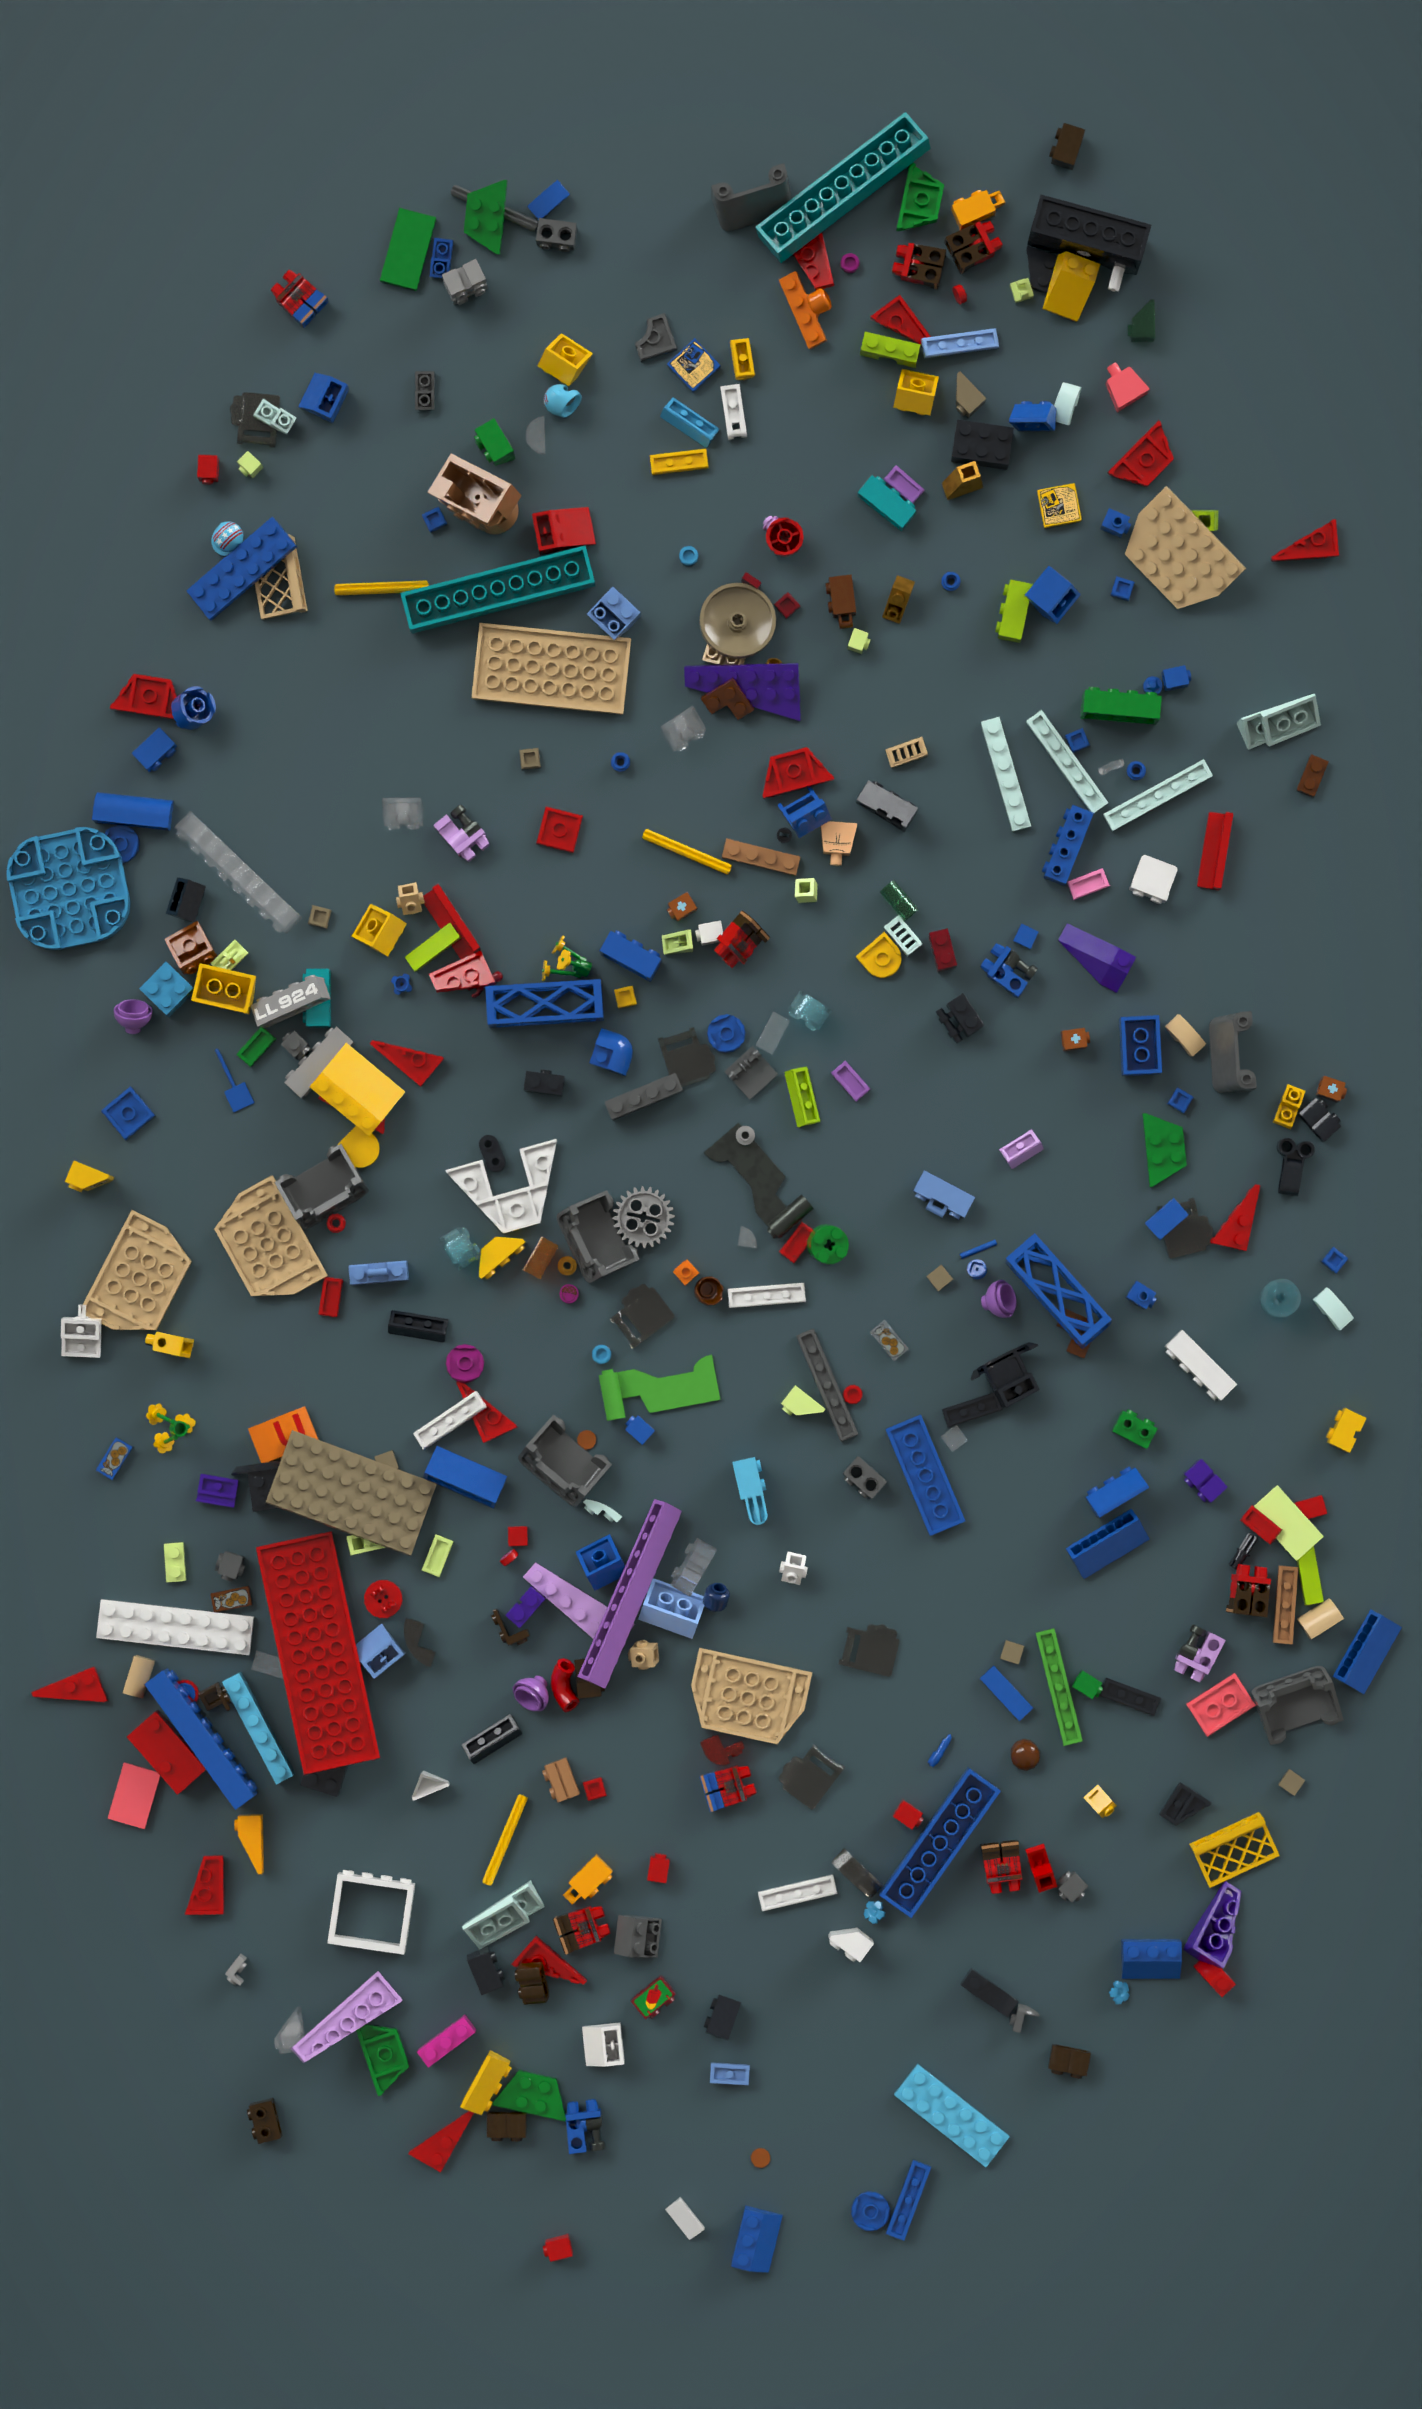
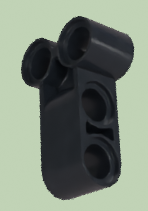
(1292, 1166)

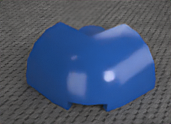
(612, 1052)

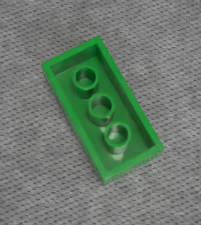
(1120, 706)

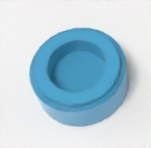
(688, 556)
(601, 1354)

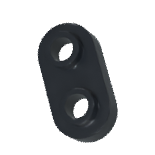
(492, 1153)

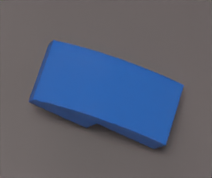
(548, 200)
(441, 257)

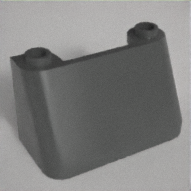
(752, 205)
(1225, 1054)
(322, 1188)
(594, 1238)
(562, 1462)
(1296, 1702)

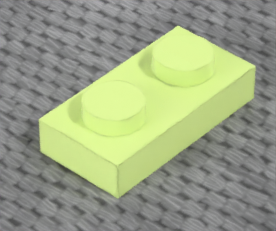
(175, 1562)

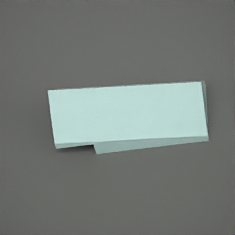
(1280, 722)
(504, 1916)

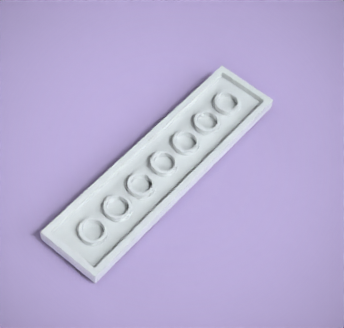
(175, 1627)

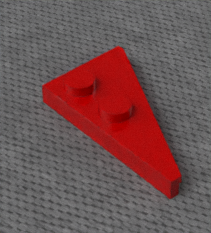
(901, 319)
(1318, 544)
(413, 1063)
(1237, 1229)
(490, 1421)
(80, 1686)
(553, 1963)
(438, 2148)

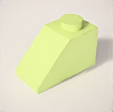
(800, 1403)

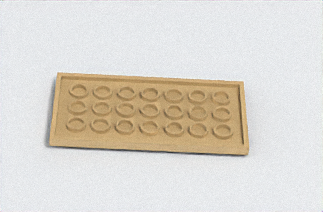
(551, 668)

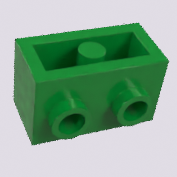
(1134, 1429)

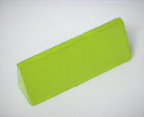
(433, 947)
(802, 1096)
(1310, 1578)

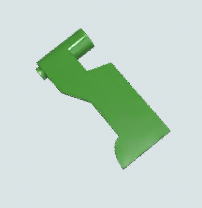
(659, 1393)

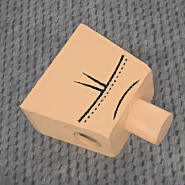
(837, 840)

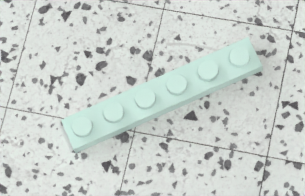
(1066, 762)
(1005, 774)
(1157, 795)

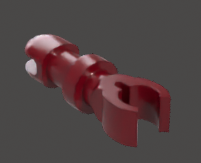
(497, 977)

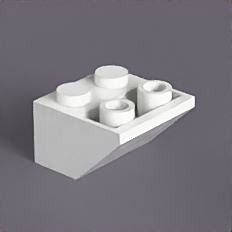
(852, 1941)
(603, 2045)

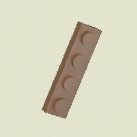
(761, 857)
(1285, 1604)

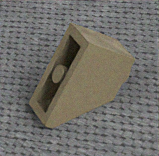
(968, 397)

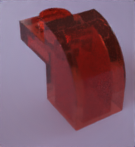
(717, 1753)

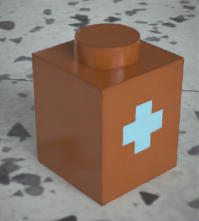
(681, 907)
(1075, 1039)
(1331, 1089)

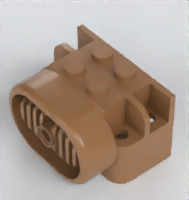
(476, 496)

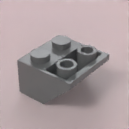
(637, 1936)

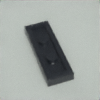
(971, 1409)
(1130, 1696)

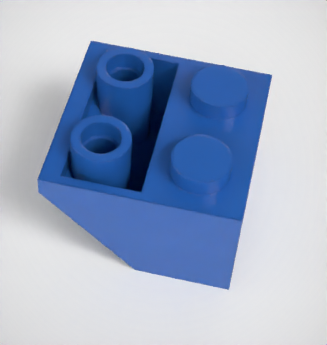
(324, 397)
(1052, 595)

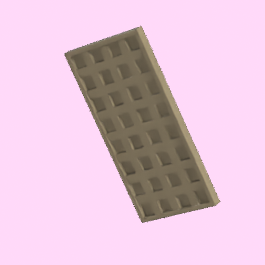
(351, 1493)

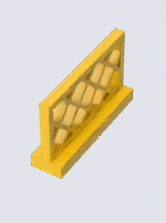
(1224, 1836)

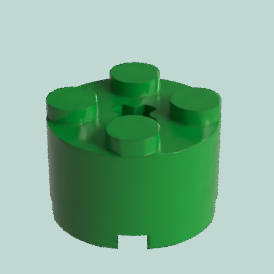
(819, 1237)

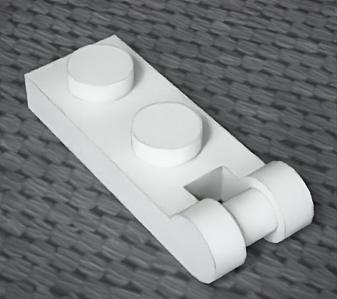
(733, 411)

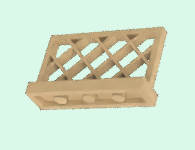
(295, 588)

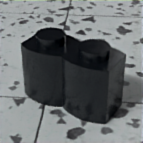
(1319, 1119)

